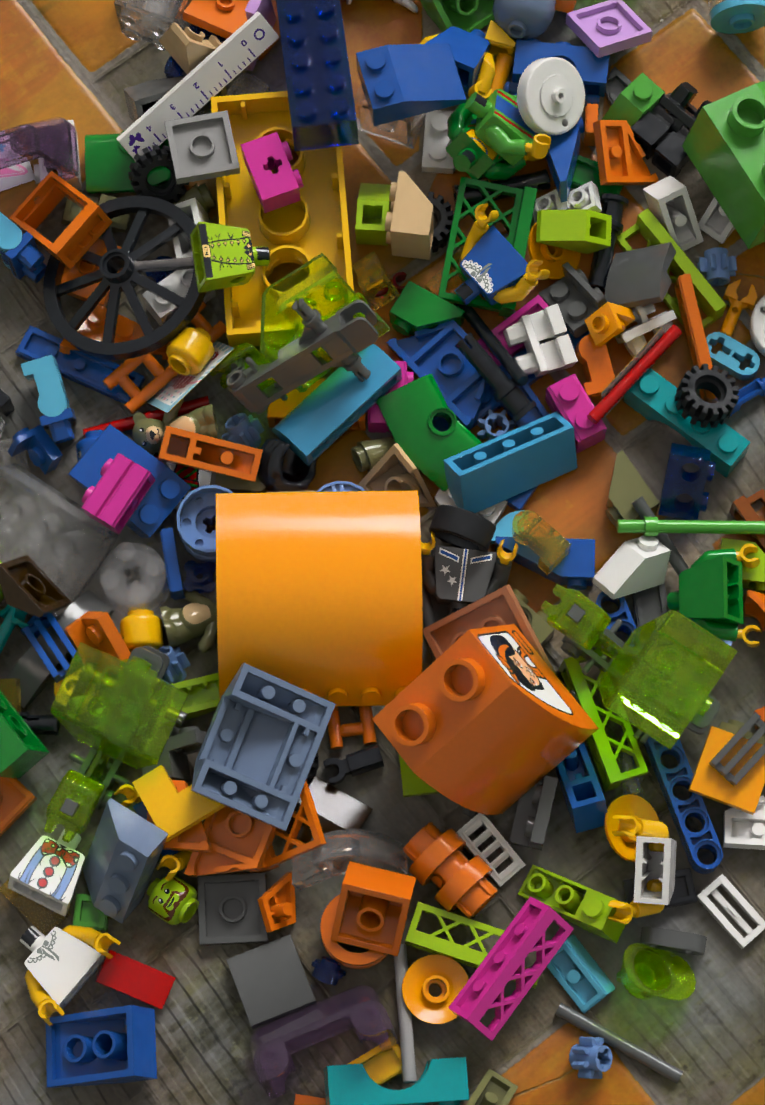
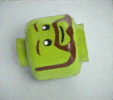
(172, 900)

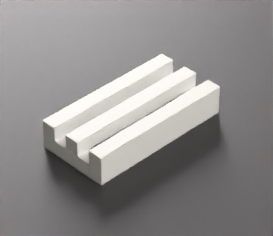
(721, 919)

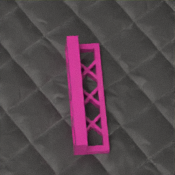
(507, 963)

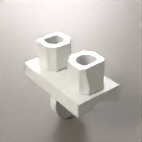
(633, 336)

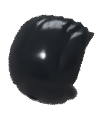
(282, 469)

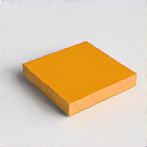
(713, 785)

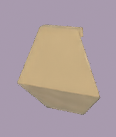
(187, 46)
(397, 473)

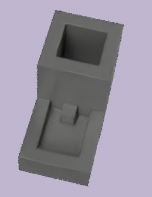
(174, 755)

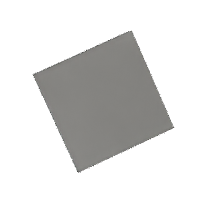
(202, 147)

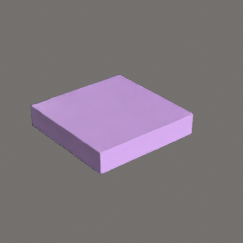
(608, 27)

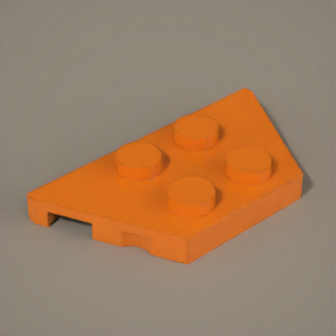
(236, 844)

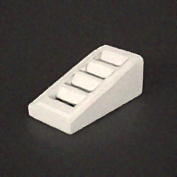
(499, 841)

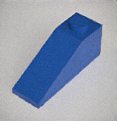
(563, 158)
(574, 570)
(582, 790)

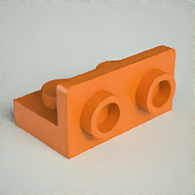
(99, 632)

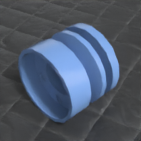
(193, 515)

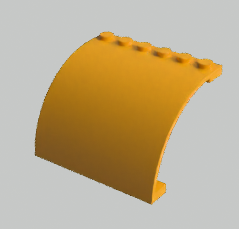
(321, 591)

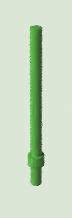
(652, 526)

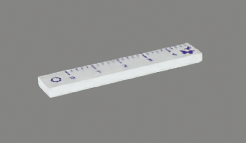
(200, 84)

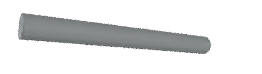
(404, 1020)

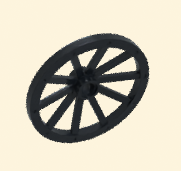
(125, 282)

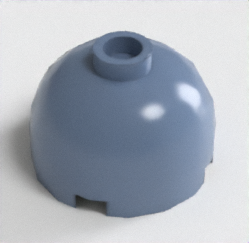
(524, 17)

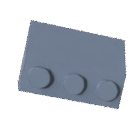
(121, 860)

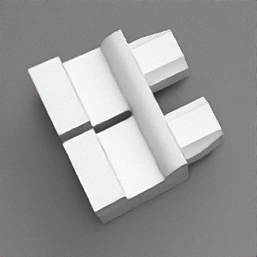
(537, 329)

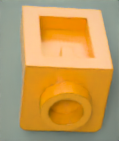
(608, 322)

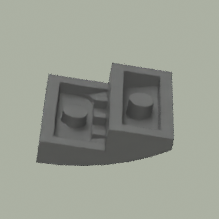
(640, 276)
(271, 981)

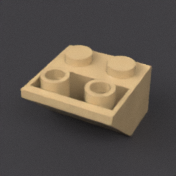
(409, 220)

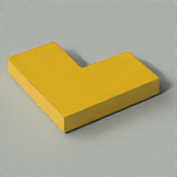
(169, 808)

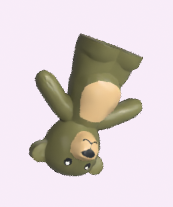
(149, 431)
(191, 621)

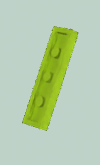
(656, 234)
(599, 743)
(435, 945)

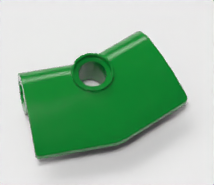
(109, 165)
(410, 417)

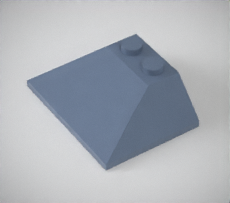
(261, 746)

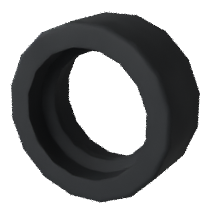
(462, 528)

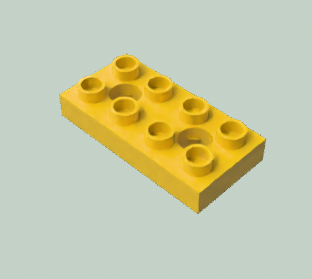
(291, 232)

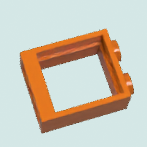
(79, 233)

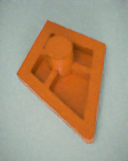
(279, 904)

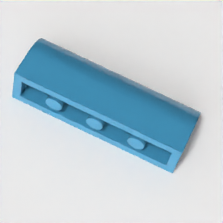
(337, 405)
(511, 463)

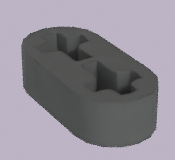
(673, 940)

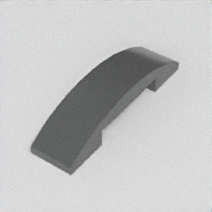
(31, 668)

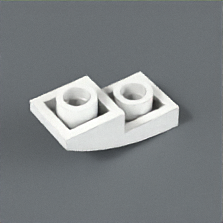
(580, 198)

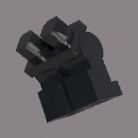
(666, 129)

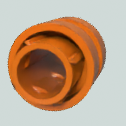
(440, 860)

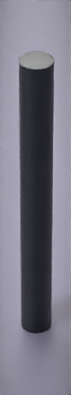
(494, 345)

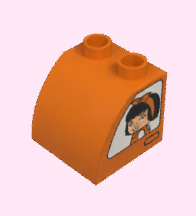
(485, 720)

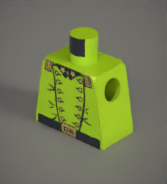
(224, 256)

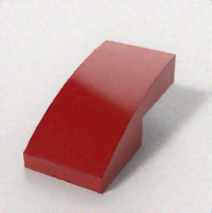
(135, 979)

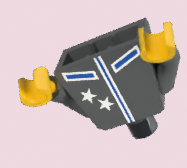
(462, 574)

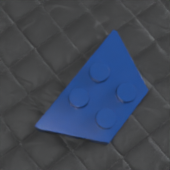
(435, 353)

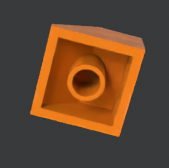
(373, 908)

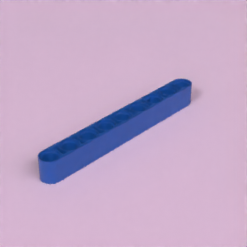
(677, 776)

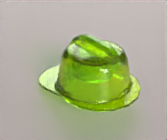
(655, 973)

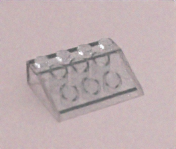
(50, 531)

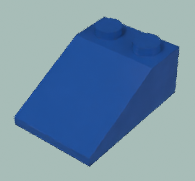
(408, 80)
(160, 498)
(101, 1047)

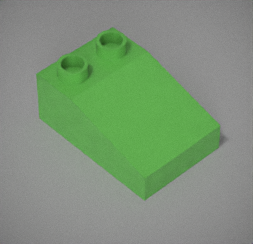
(730, 157)

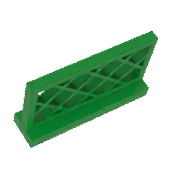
(517, 230)

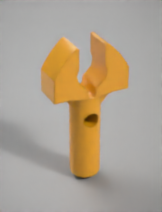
(736, 306)

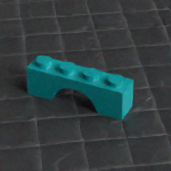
(655, 400)
(441, 1083)

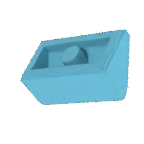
(580, 974)

